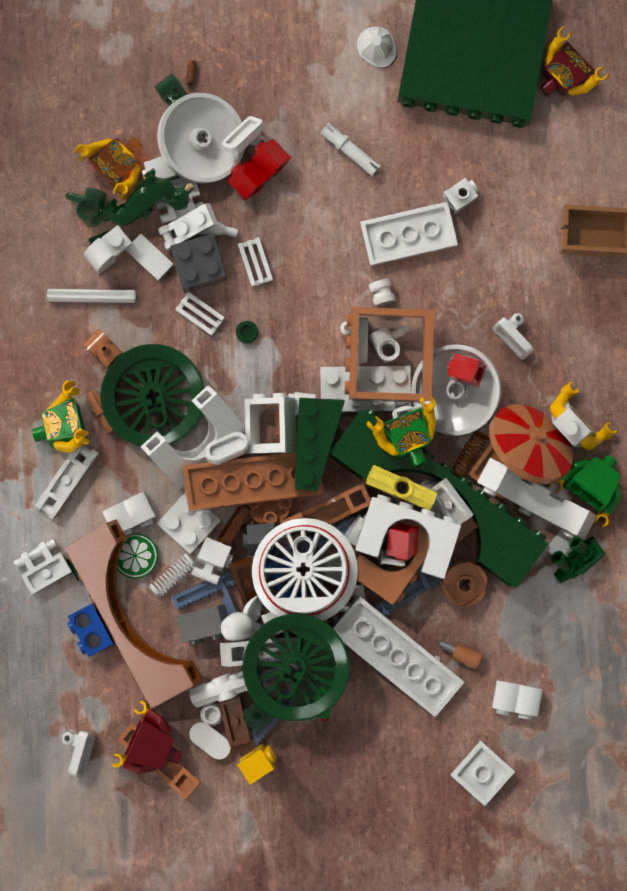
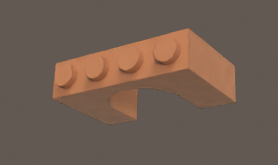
(391, 584)

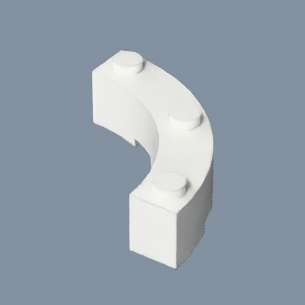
(536, 500)

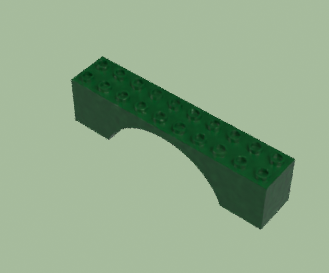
(503, 542)

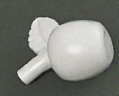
(239, 625)

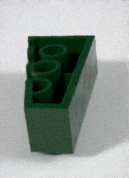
(315, 435)

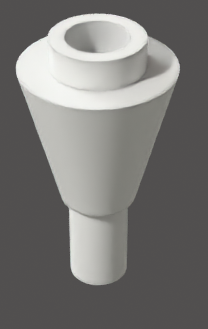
(220, 229)

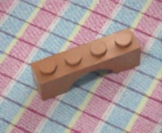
(335, 508)

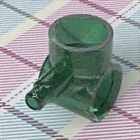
(170, 89)
(91, 200)

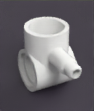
(384, 337)

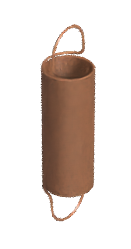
(191, 71)

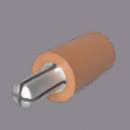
(462, 654)

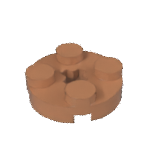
(477, 584)

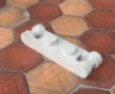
(65, 481)

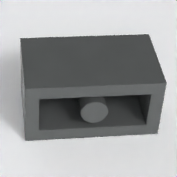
(201, 624)

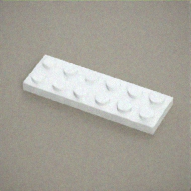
(397, 656)

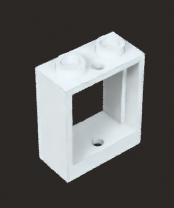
(287, 414)

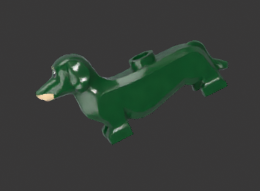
(144, 197)

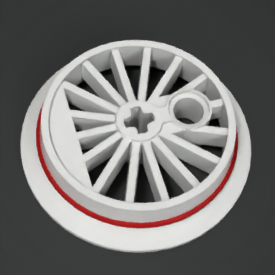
(314, 606)

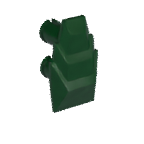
(579, 560)

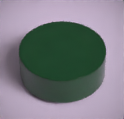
(246, 332)

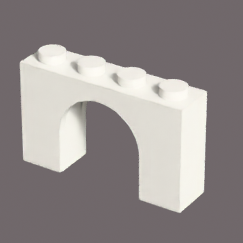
(220, 423)
(440, 532)

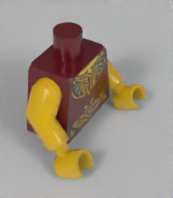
(568, 70)

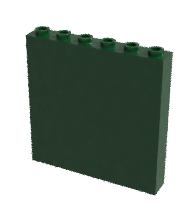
(475, 58)

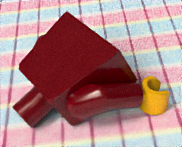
(149, 744)

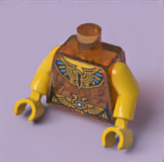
(114, 162)

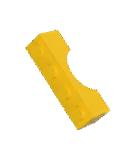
(257, 763)

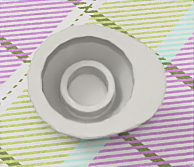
(377, 47)

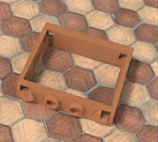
(427, 363)

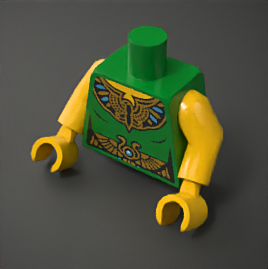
(63, 422)
(407, 433)

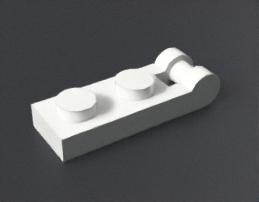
(189, 225)

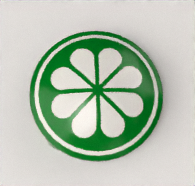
(137, 556)

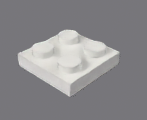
(188, 527)
(482, 773)

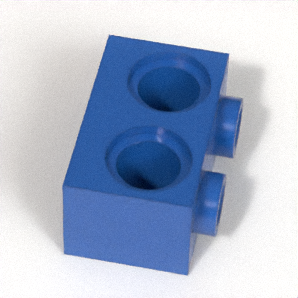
(95, 627)

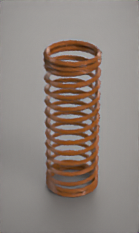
(475, 434)

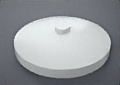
(193, 136)
(463, 405)

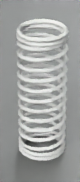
(159, 594)

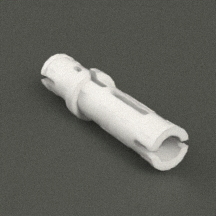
(350, 149)

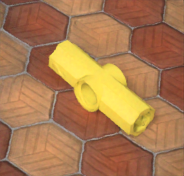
(415, 493)

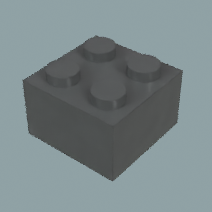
(198, 263)

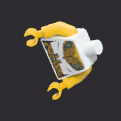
(572, 423)

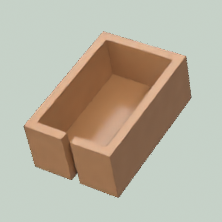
(593, 231)

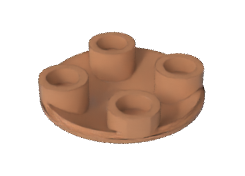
(270, 512)

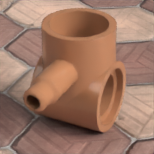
(102, 348)

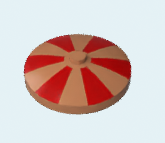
(530, 444)

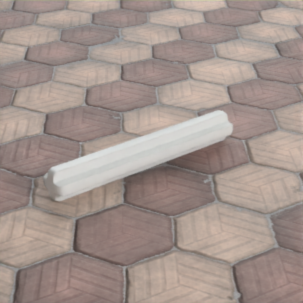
(88, 295)

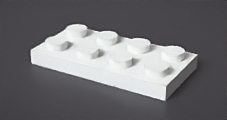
(408, 233)
(369, 379)

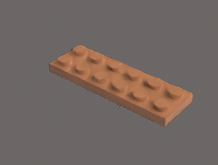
(242, 482)

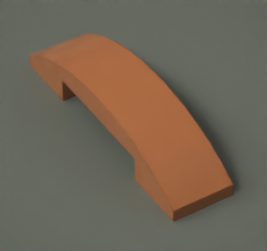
(174, 774)

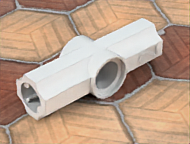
(219, 689)

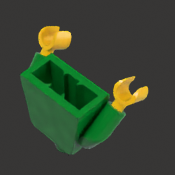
(595, 484)

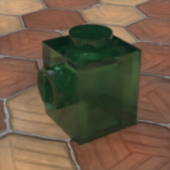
(256, 716)

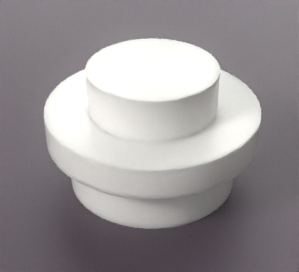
(211, 714)

